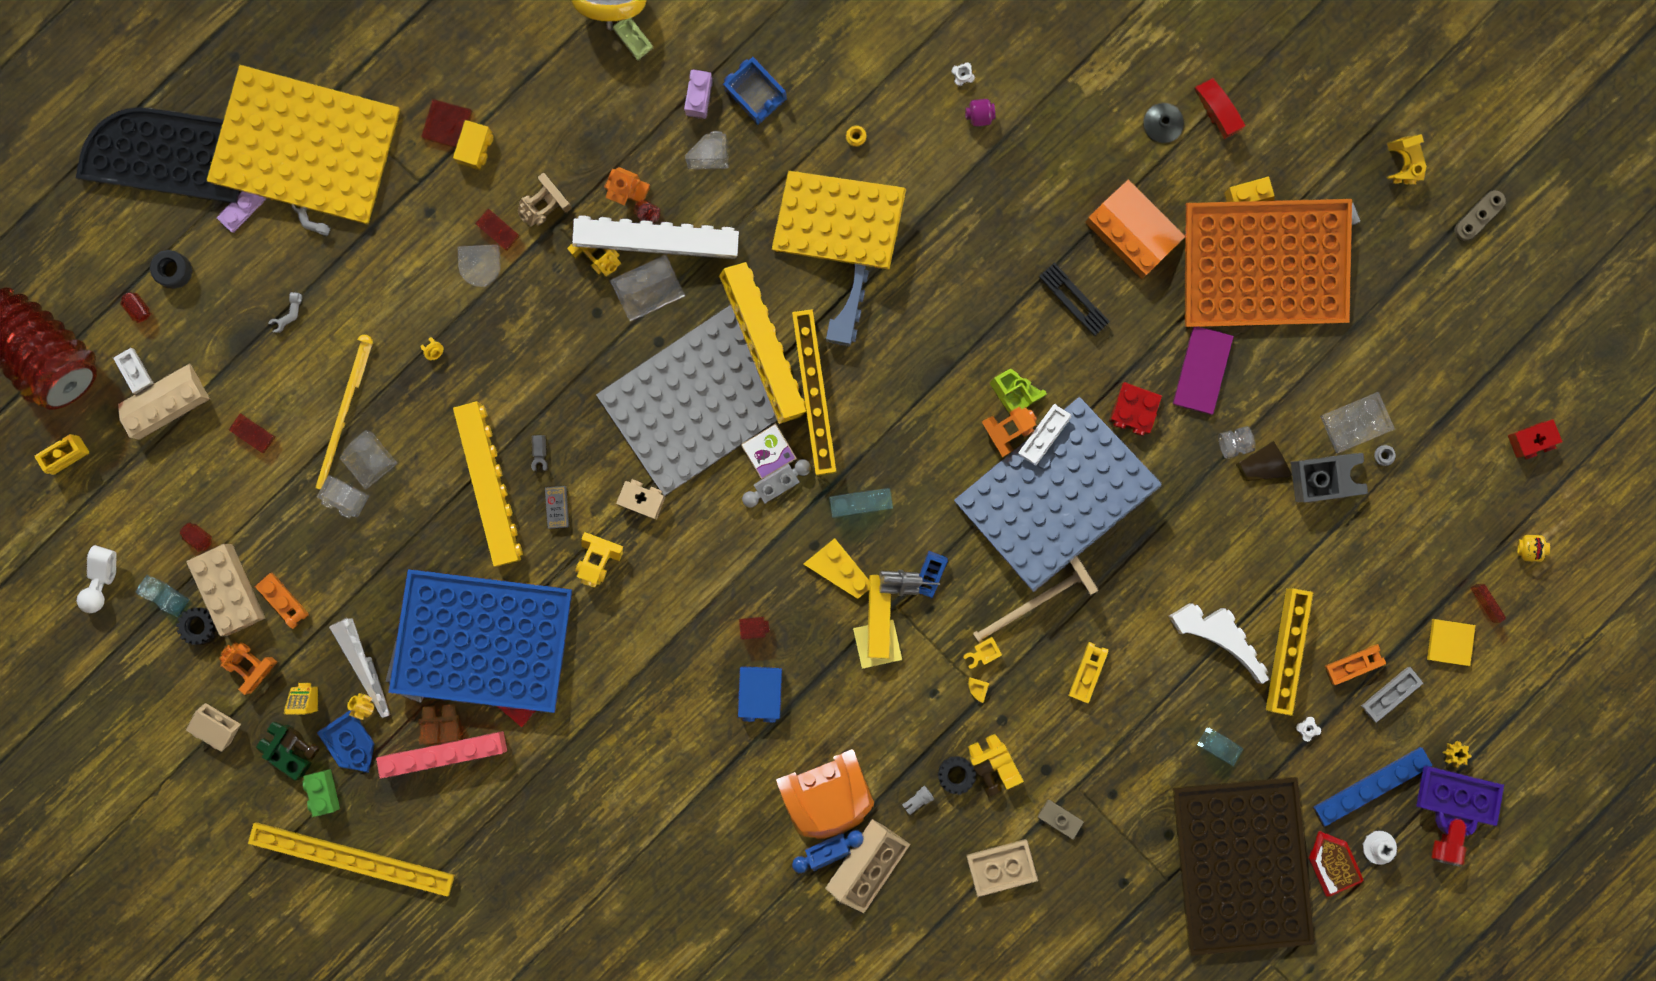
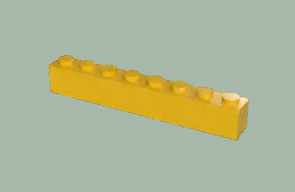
(762, 342)
(814, 392)
(487, 483)

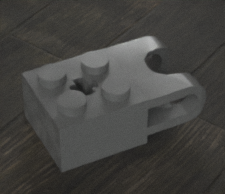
(1332, 475)

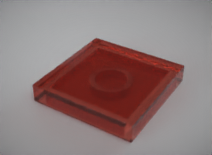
(445, 123)

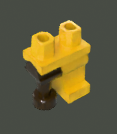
(994, 759)

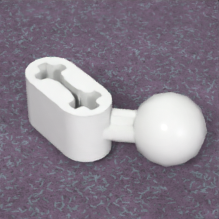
(102, 570)

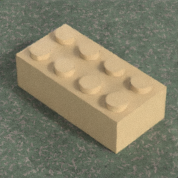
(225, 589)

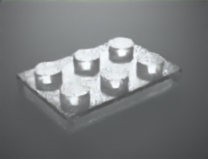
(1357, 422)

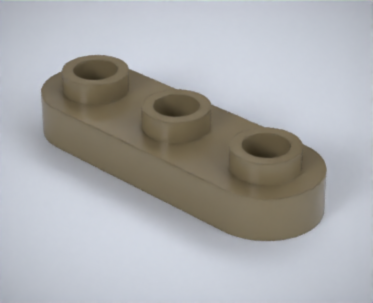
(1473, 219)

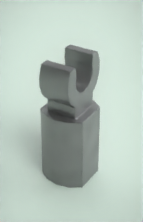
(539, 451)

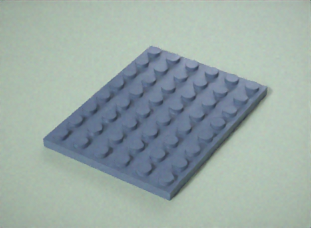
(1064, 503)

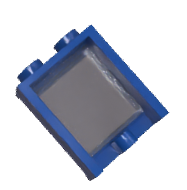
(754, 90)

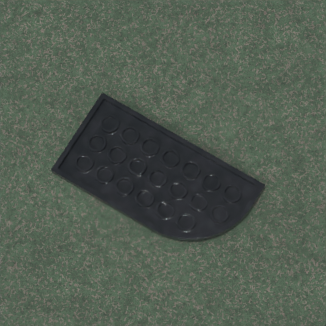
(154, 153)

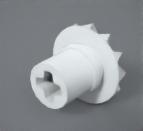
(1379, 847)

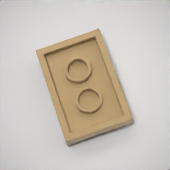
(1002, 867)

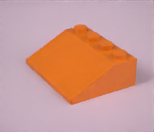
(1134, 229)

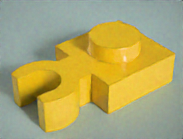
(985, 651)

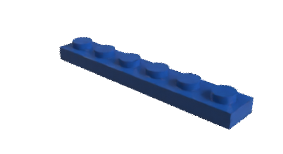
(1372, 786)

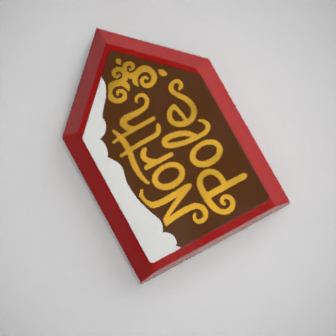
(1334, 864)

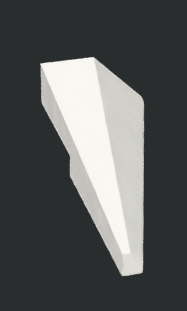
(348, 639)

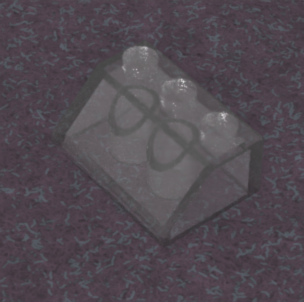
(647, 287)

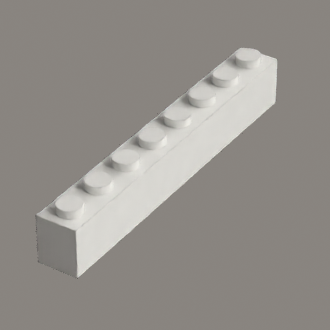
(655, 238)

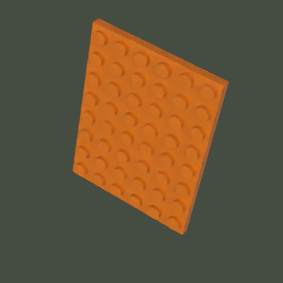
(1268, 262)

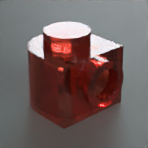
(647, 211)

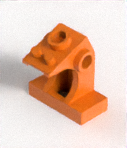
(624, 186)
(1024, 420)
(235, 654)

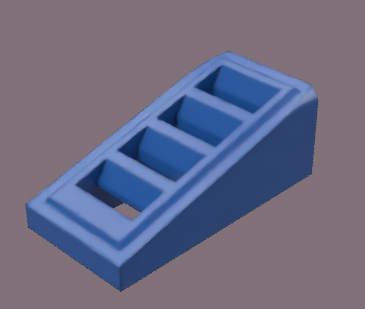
(938, 558)

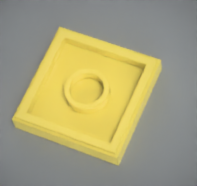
(861, 637)

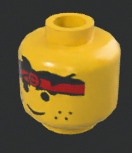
(1533, 548)

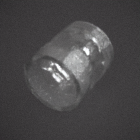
(1236, 442)

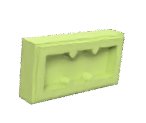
(633, 38)

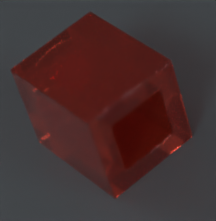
(753, 627)

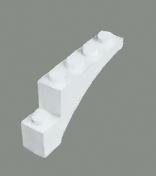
(1222, 631)

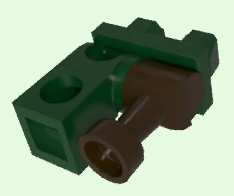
(281, 749)

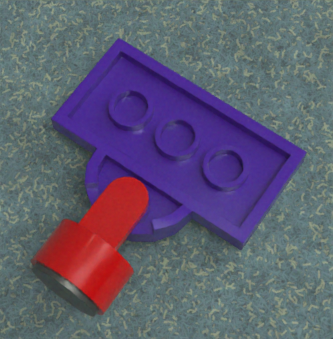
(1458, 807)

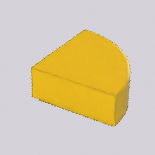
(978, 688)

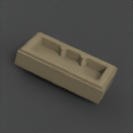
(1060, 819)

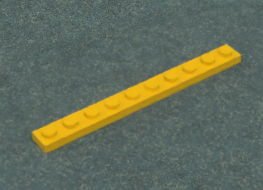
(351, 859)

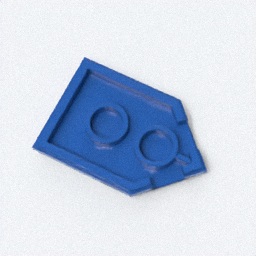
(348, 743)

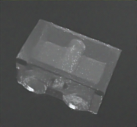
(342, 496)

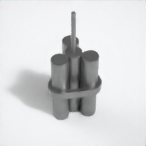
(901, 582)

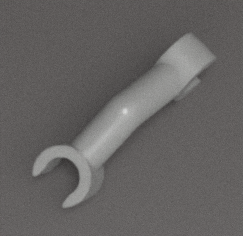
(319, 228)
(295, 300)

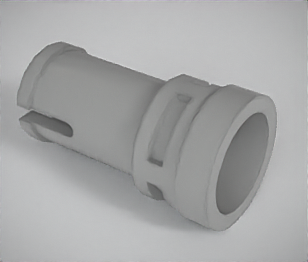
(922, 797)

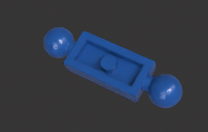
(827, 851)

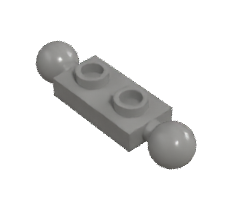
(776, 483)

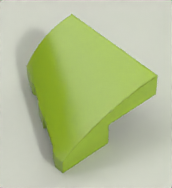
(1015, 391)

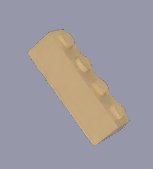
(162, 402)
(867, 867)

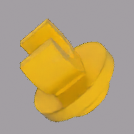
(432, 350)

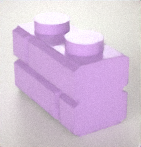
(698, 94)

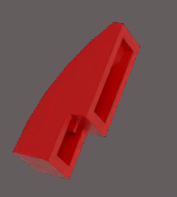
(1220, 108)

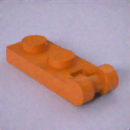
(281, 600)
(1354, 665)

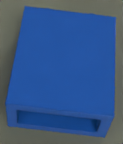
(760, 693)

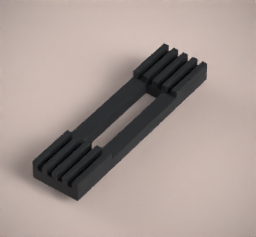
(1053, 278)

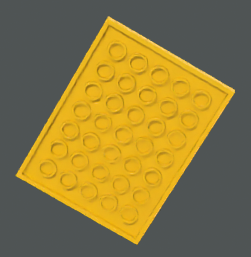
(303, 144)

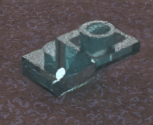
(163, 595)

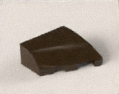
(1264, 464)

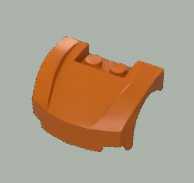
(827, 797)

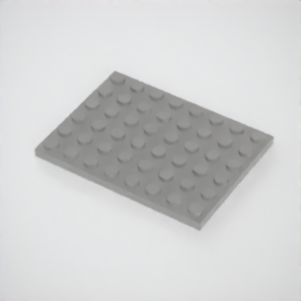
(691, 402)

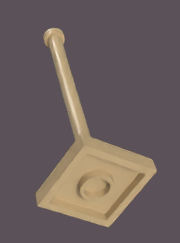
(1079, 576)

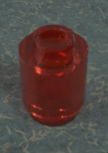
(135, 307)
(196, 537)

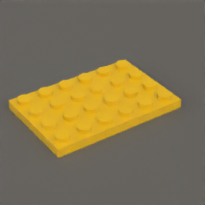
(839, 219)

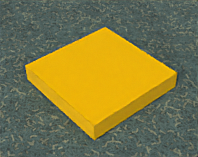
(1451, 642)

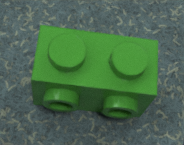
(321, 793)

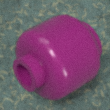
(980, 112)

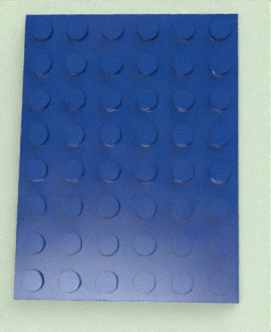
(480, 641)

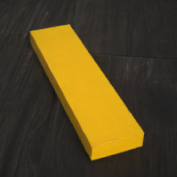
(878, 620)

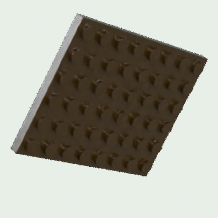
(1243, 866)

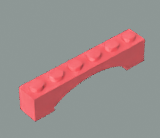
(441, 754)

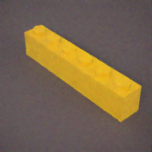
(1289, 651)

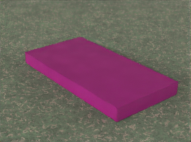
(1202, 370)

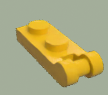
(1088, 673)

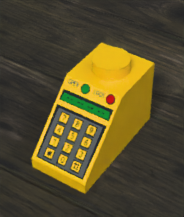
(302, 699)

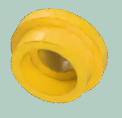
(856, 130)

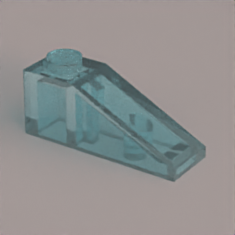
(860, 502)

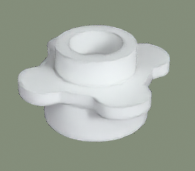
(964, 68)
(1302, 728)

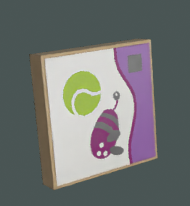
(768, 451)

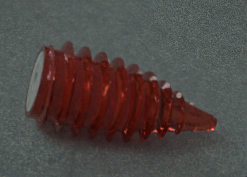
(41, 354)

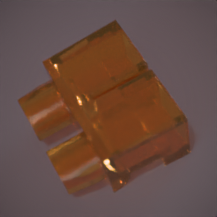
(441, 728)

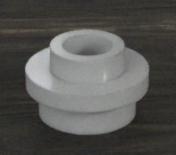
(1390, 455)

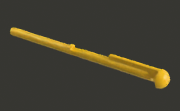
(354, 381)

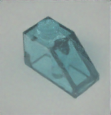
(1220, 746)

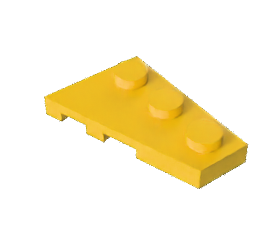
(839, 568)

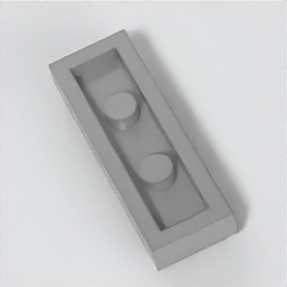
(1392, 694)

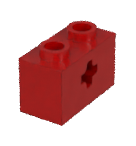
(1546, 434)

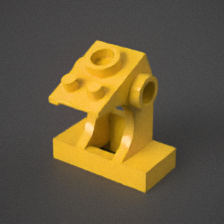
(1413, 158)
(606, 264)
(591, 573)

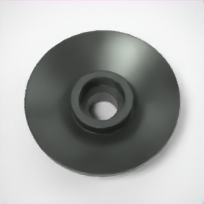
(1163, 132)

